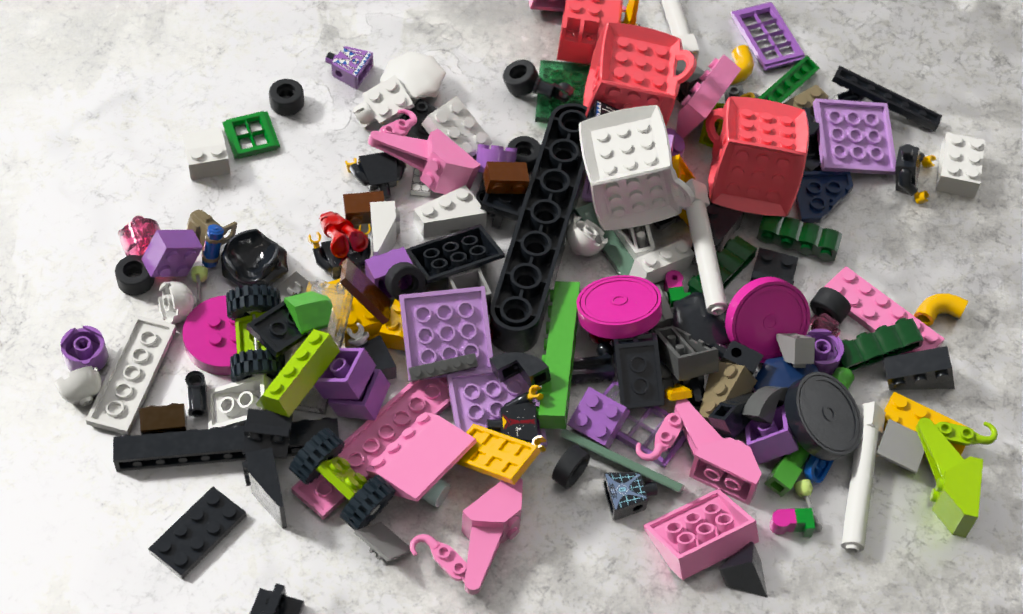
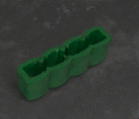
(803, 237)
(731, 260)
(884, 342)

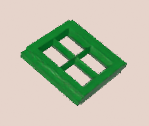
(234, 139)

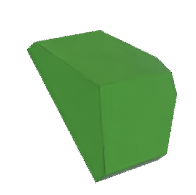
(309, 310)

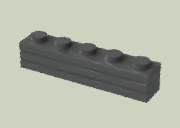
(443, 367)

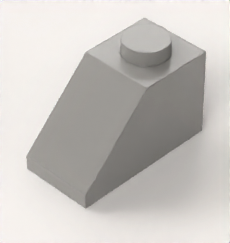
(796, 348)

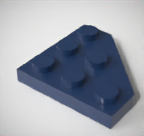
(821, 194)

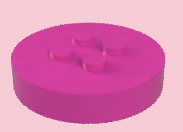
(619, 306)
(763, 310)
(210, 336)

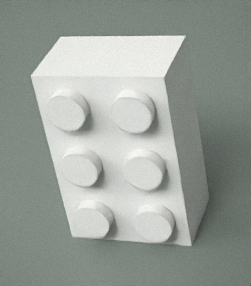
(458, 125)
(960, 165)

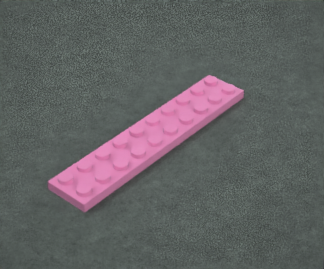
(374, 437)

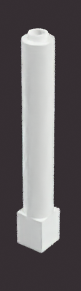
(679, 25)
(705, 249)
(862, 478)

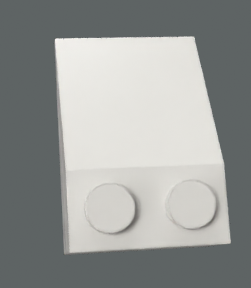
(206, 153)
(384, 226)
(230, 403)

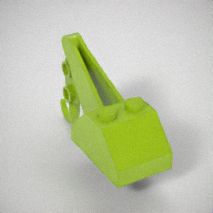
(956, 478)

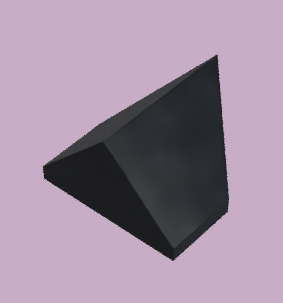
(745, 571)

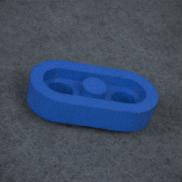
(817, 469)

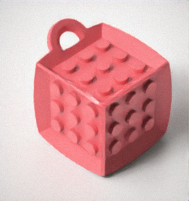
(636, 68)
(757, 156)

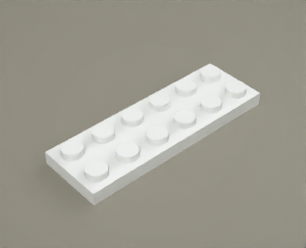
(131, 375)

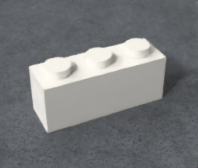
(659, 262)

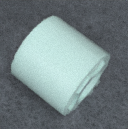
(437, 493)

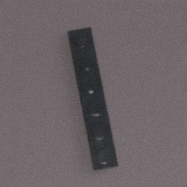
(880, 94)

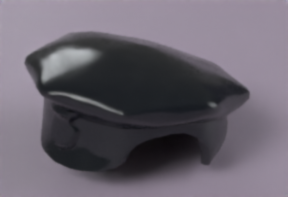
(253, 259)
(692, 317)

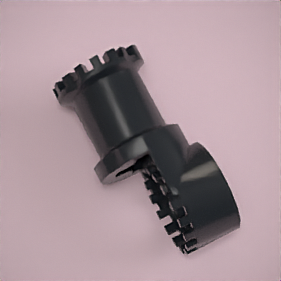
(553, 90)

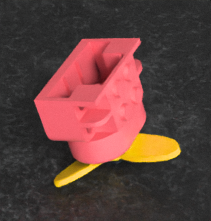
(584, 23)

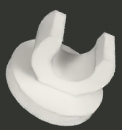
(357, 338)

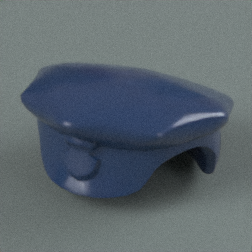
(780, 373)

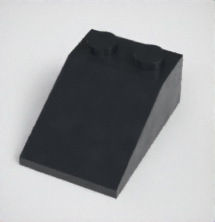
(262, 476)

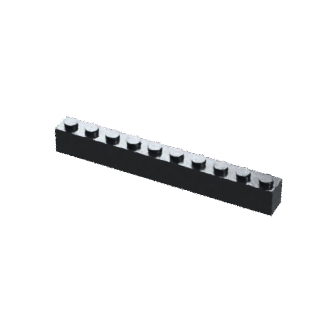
(201, 446)

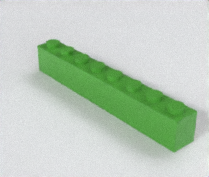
(559, 355)

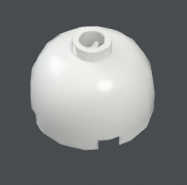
(585, 237)
(176, 301)
(80, 385)

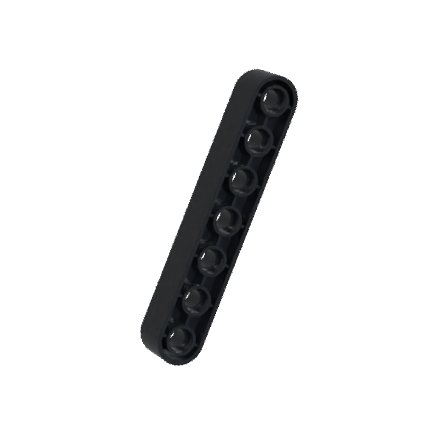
(540, 234)

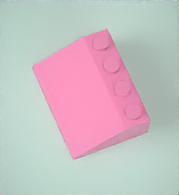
(706, 94)
(421, 456)
(702, 533)

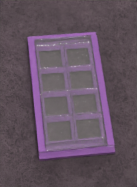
(768, 36)
(642, 427)

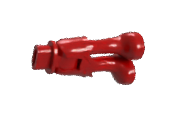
(338, 228)

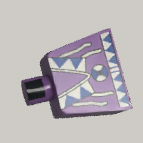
(350, 65)

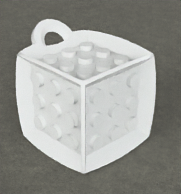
(631, 168)

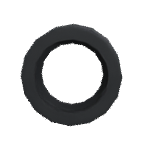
(571, 466)

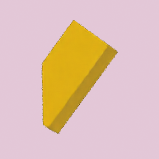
(678, 392)

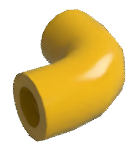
(743, 59)
(940, 304)

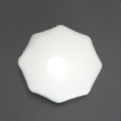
(417, 74)

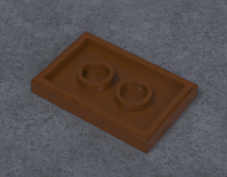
(365, 291)

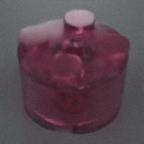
(137, 235)

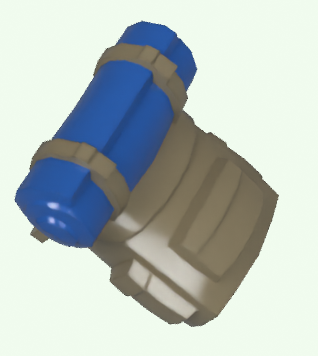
(210, 235)

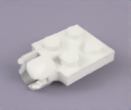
(382, 103)

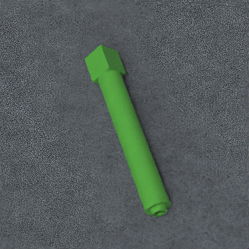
(789, 467)

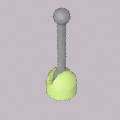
(199, 275)
(804, 490)

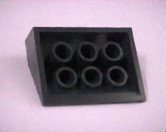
(455, 253)

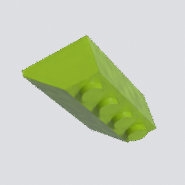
(299, 374)

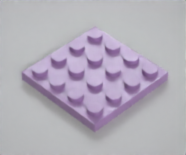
(854, 136)
(446, 327)
(480, 396)

